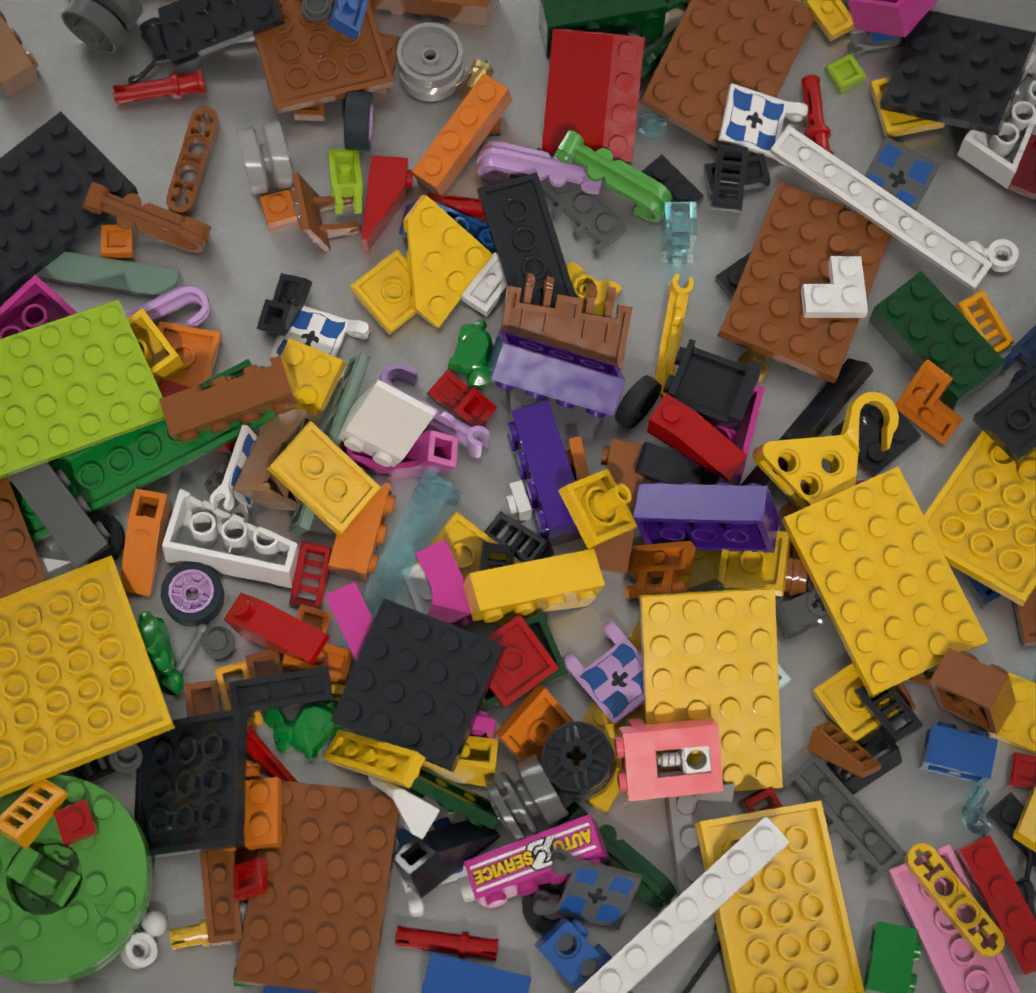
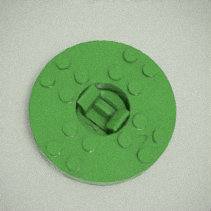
(76, 903)

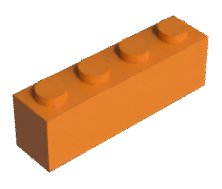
(462, 135)

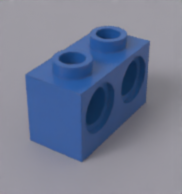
(570, 961)

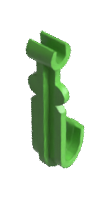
(617, 175)

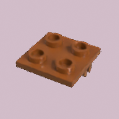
(309, 218)

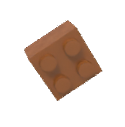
(973, 690)

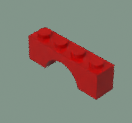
(1003, 898)

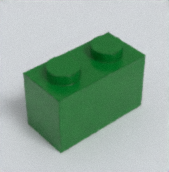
(891, 959)

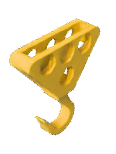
(841, 451)

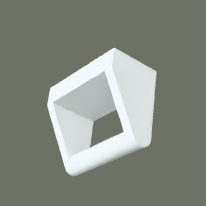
(415, 812)

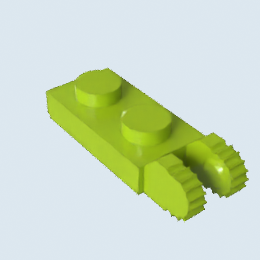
(345, 178)

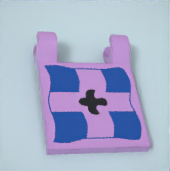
(614, 678)

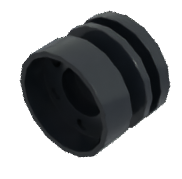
(592, 775)

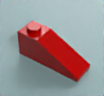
(385, 195)
(694, 437)
(275, 629)

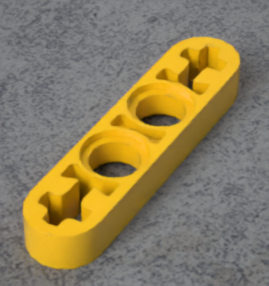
(958, 897)

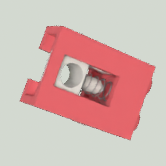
(639, 762)

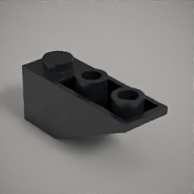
(440, 854)

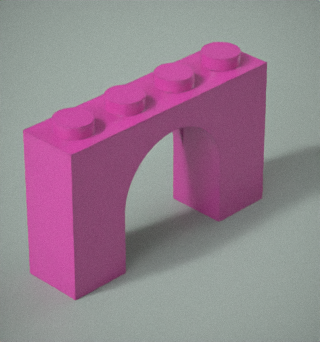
(447, 591)

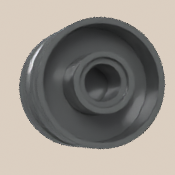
(101, 22)

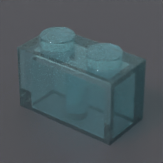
(679, 232)

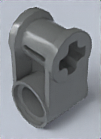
(798, 615)

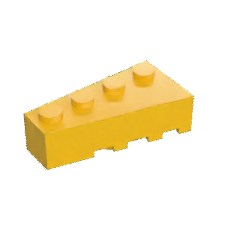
(534, 586)

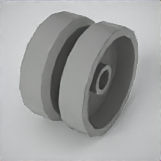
(430, 61)
(266, 157)

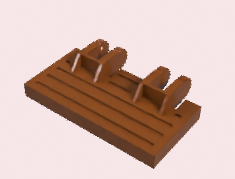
(565, 324)

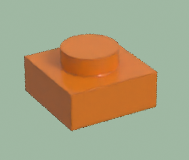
(278, 209)
(117, 242)

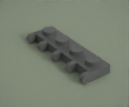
(585, 211)
(847, 816)

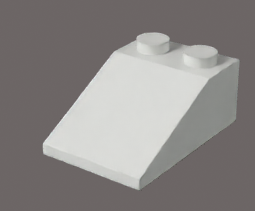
(385, 424)

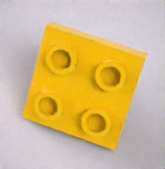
(598, 507)

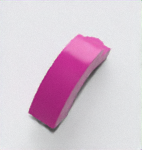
(430, 452)

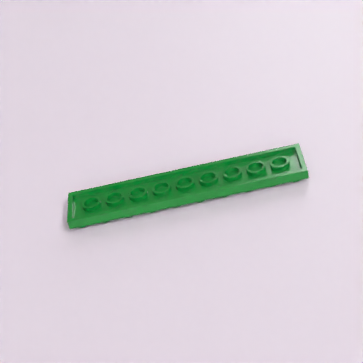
(132, 461)

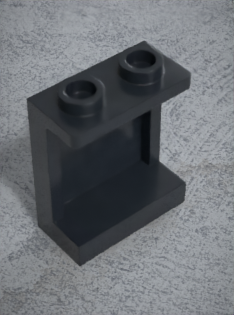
(713, 385)

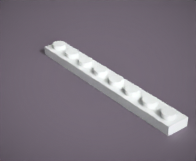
(881, 208)
(688, 910)

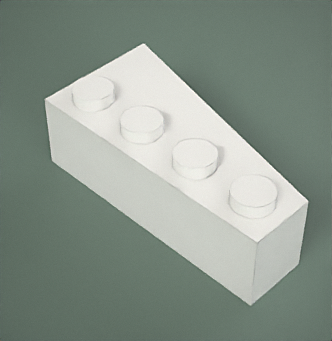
(1000, 154)

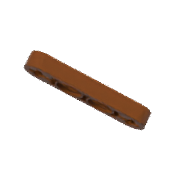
(188, 161)

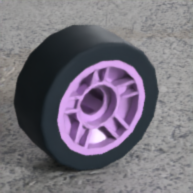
(358, 121)
(192, 578)

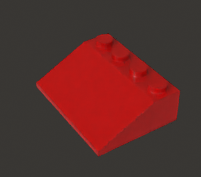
(593, 91)

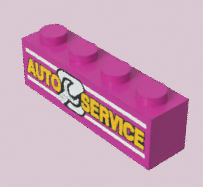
(527, 863)

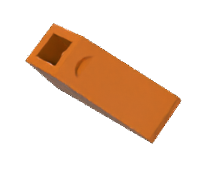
(144, 540)
(356, 547)

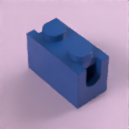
(958, 752)

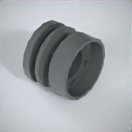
(526, 798)

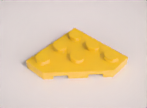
(439, 260)

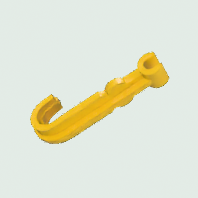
(672, 329)

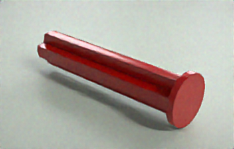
(265, 757)

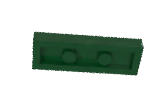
(454, 797)

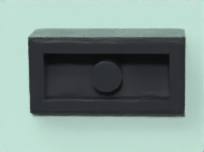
(881, 750)

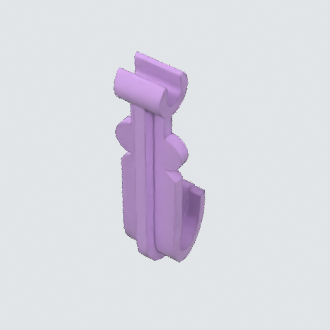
(501, 158)
(174, 300)
(443, 422)

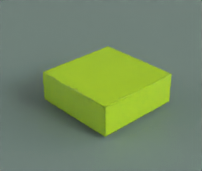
(845, 73)

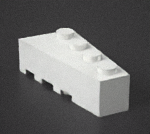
(227, 543)

